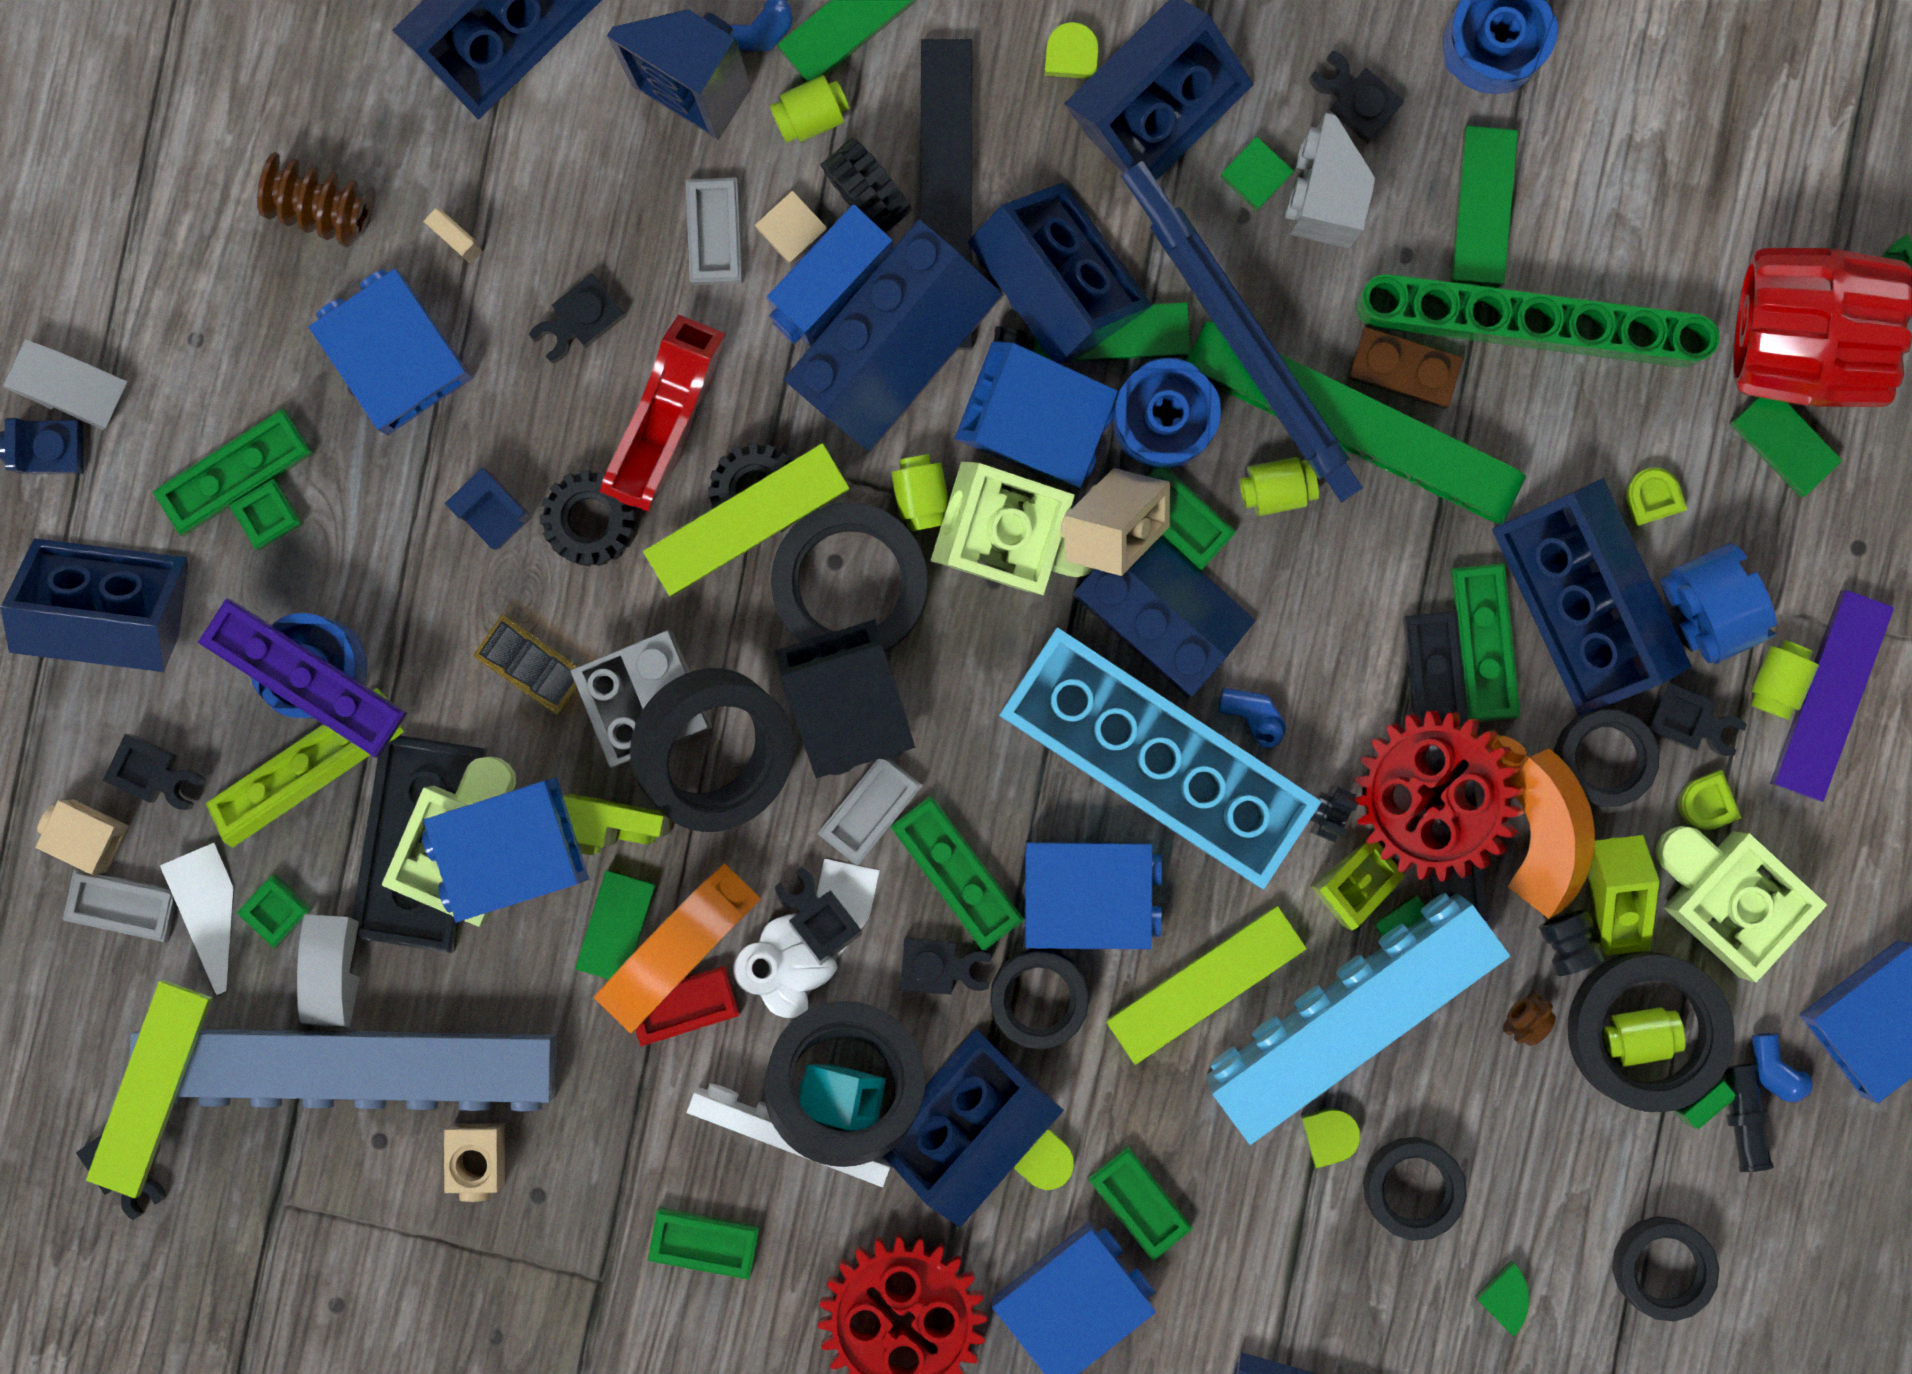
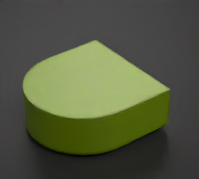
(1071, 52)
(1653, 495)
(1708, 802)
(1330, 1136)
(1047, 1162)

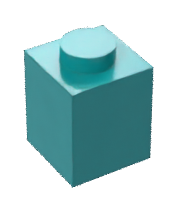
(841, 1096)

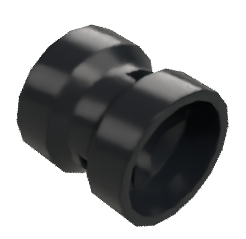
(1571, 938)

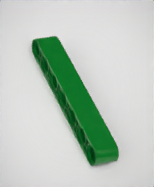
(1560, 314)
(1377, 433)

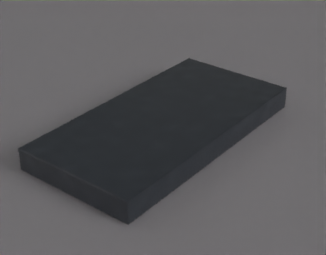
(399, 779)

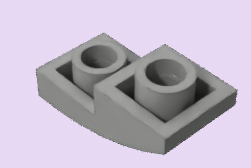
(64, 384)
(323, 978)

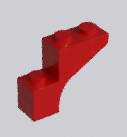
(664, 414)

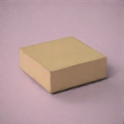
(791, 228)
(453, 235)

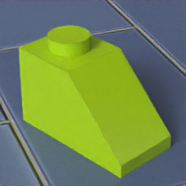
(1623, 894)

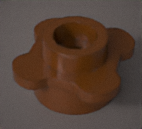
(1530, 1020)

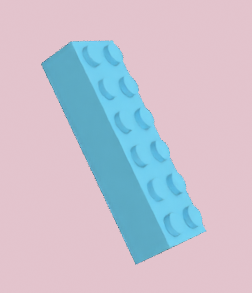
(1160, 758)
(1354, 1015)

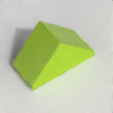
(1358, 884)

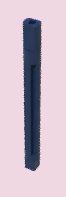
(1243, 334)

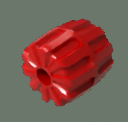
(1822, 327)

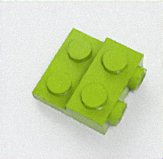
(598, 823)

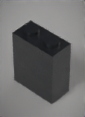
(844, 699)

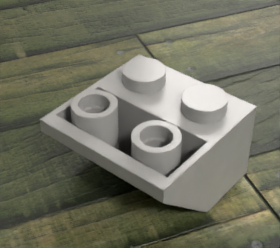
(1335, 187)
(622, 685)

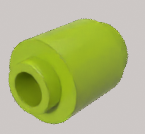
(809, 109)
(1279, 486)
(920, 492)
(1783, 680)
(1644, 1036)

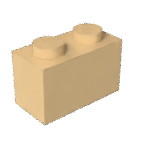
(1116, 521)

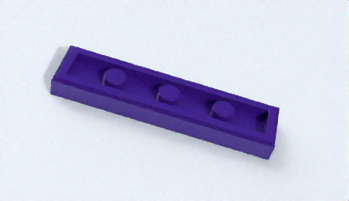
(302, 677)
(1833, 697)

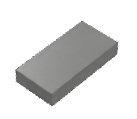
(714, 231)
(869, 810)
(120, 905)

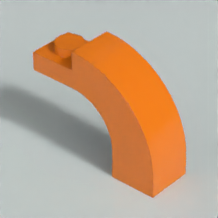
(1559, 828)
(676, 947)

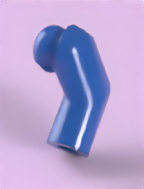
(766, 29)
(1258, 712)
(1775, 1074)

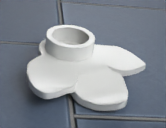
(790, 969)

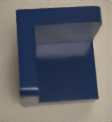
(489, 509)

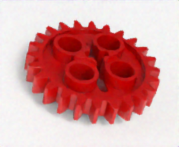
(1471, 827)
(935, 1287)

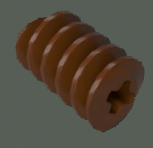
(312, 203)

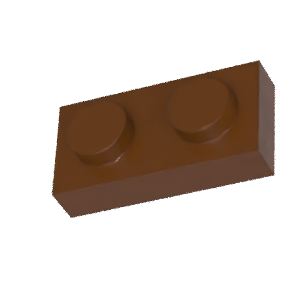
(1405, 368)

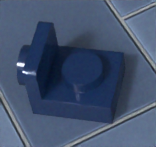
(42, 446)

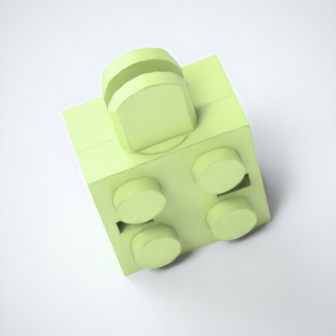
(1006, 529)
(411, 868)
(1731, 902)

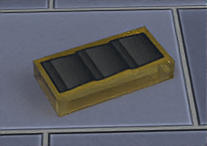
(528, 664)

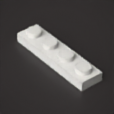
(721, 1107)

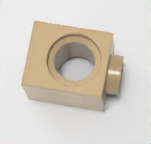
(80, 835)
(481, 1137)

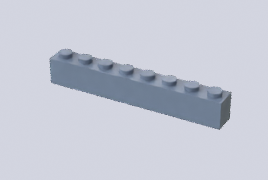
(370, 1068)

